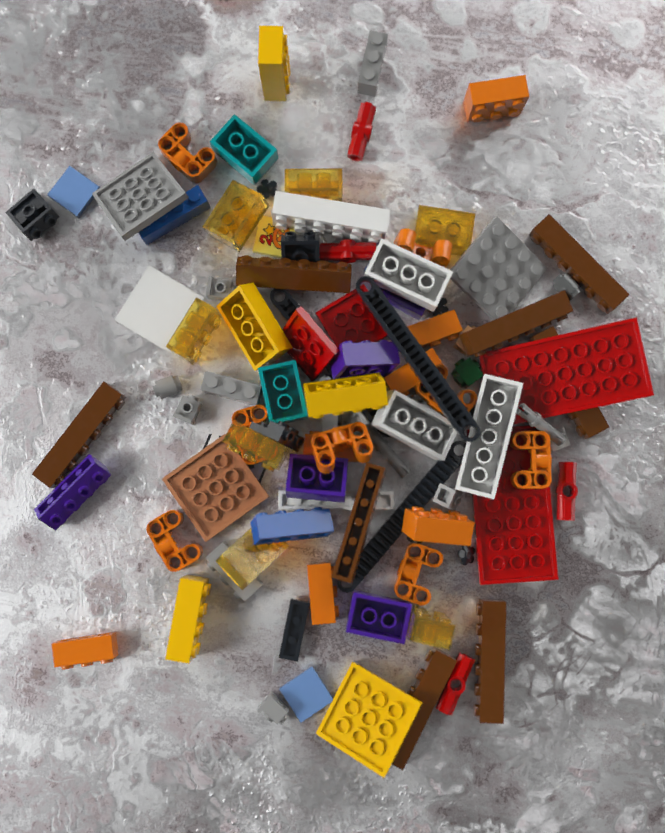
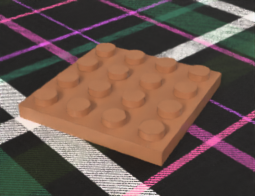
(215, 488)

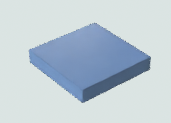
(73, 191)
(306, 694)

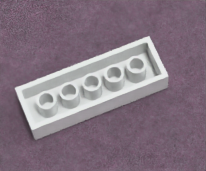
(329, 217)
(495, 418)

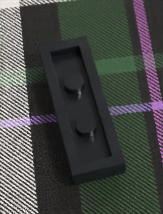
(294, 630)

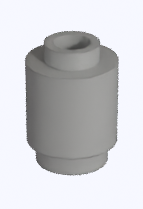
(167, 386)

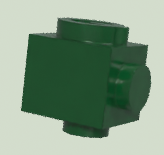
(466, 372)

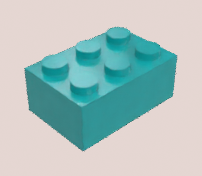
(244, 149)
(283, 392)

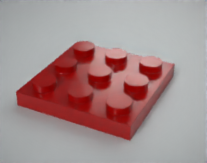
(350, 320)
(310, 344)

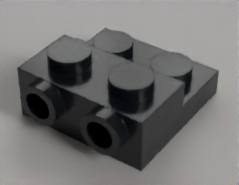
(32, 215)
(300, 246)
(280, 433)

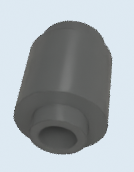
(566, 283)

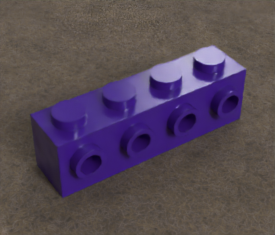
(72, 492)

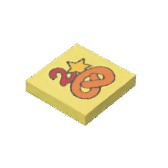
(268, 238)

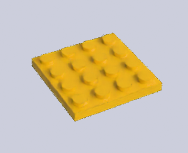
(369, 719)

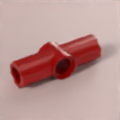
(361, 131)
(347, 251)
(566, 504)
(449, 695)

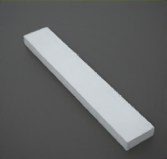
(384, 502)

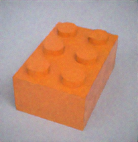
(496, 98)
(437, 526)

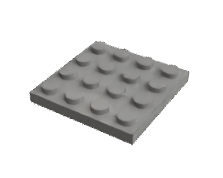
(139, 196)
(497, 270)

